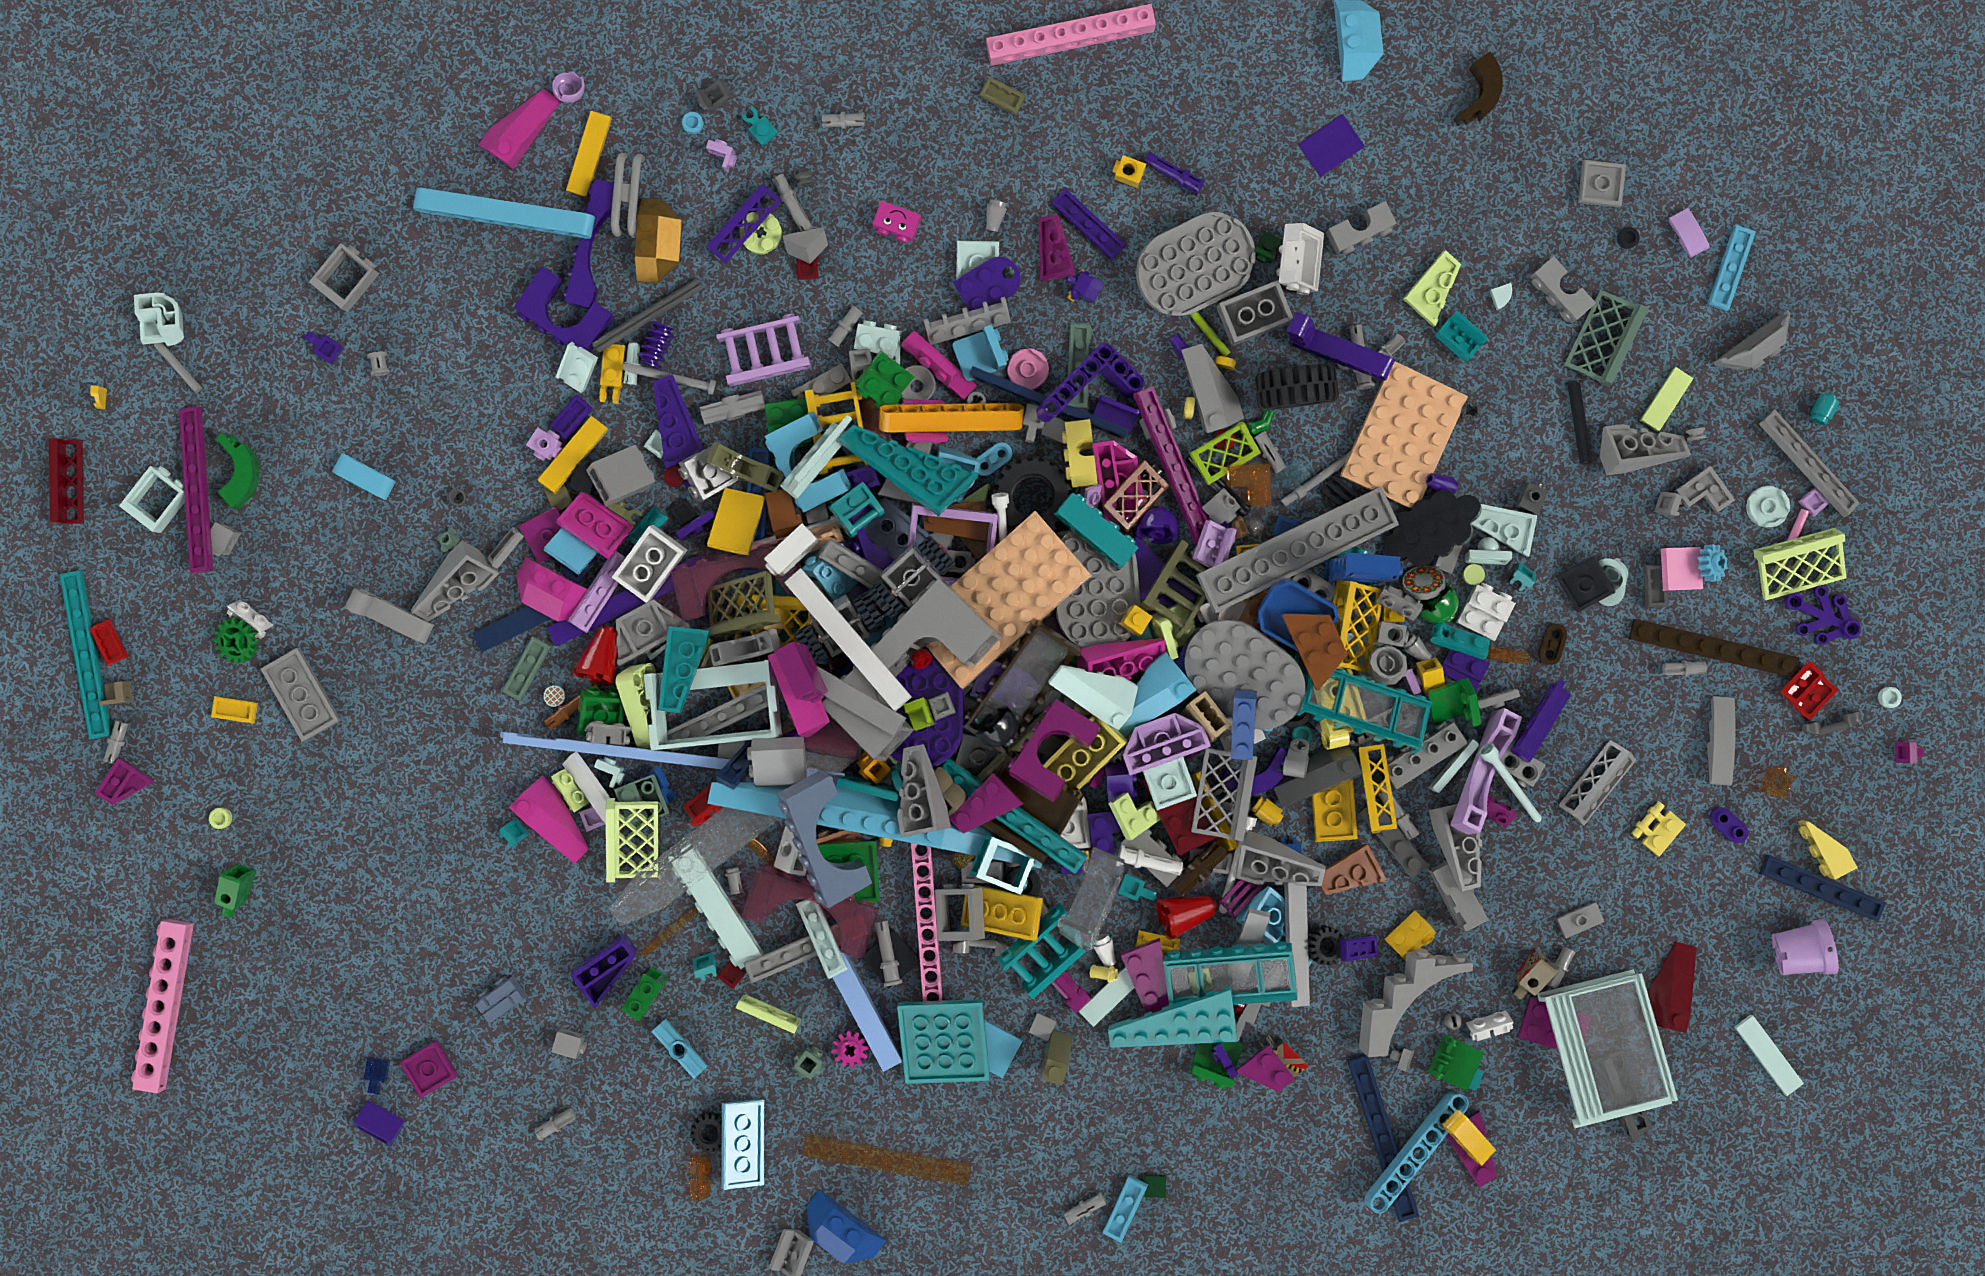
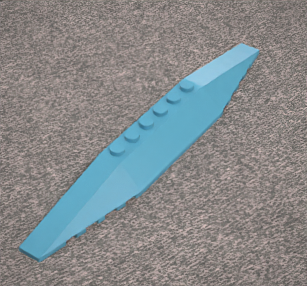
(859, 814)

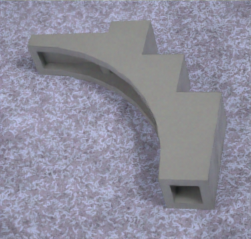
(1400, 990)

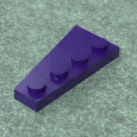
(675, 425)

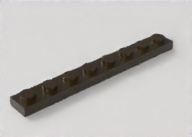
(1713, 648)

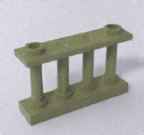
(1161, 587)

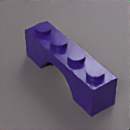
(865, 548)

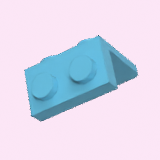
(980, 351)
(831, 579)

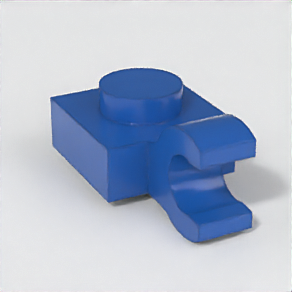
(663, 783)

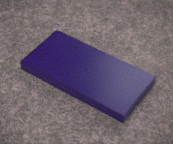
(1148, 568)

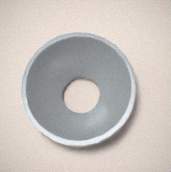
(926, 377)

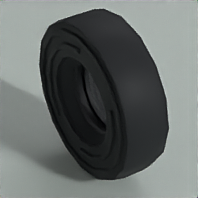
(1033, 877)

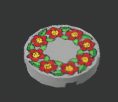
(1423, 582)

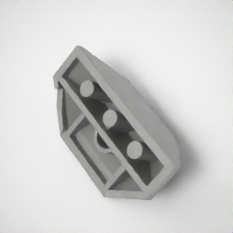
(1758, 345)

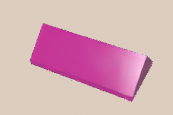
(806, 716)

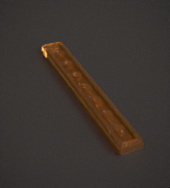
(886, 1159)

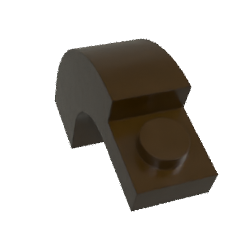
(1490, 82)

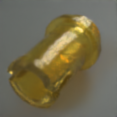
(961, 860)

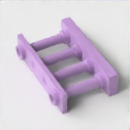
(757, 370)

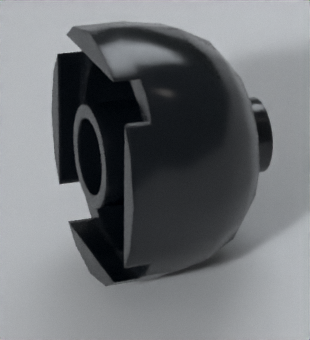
(998, 729)

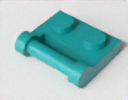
(853, 503)

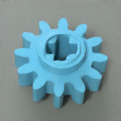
(1712, 563)

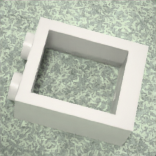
(791, 550)

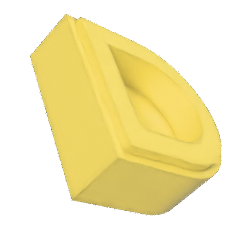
(1189, 408)

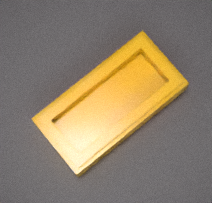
(234, 709)

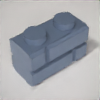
(501, 999)

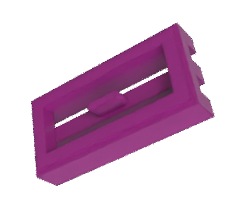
(1244, 902)

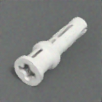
(1139, 858)

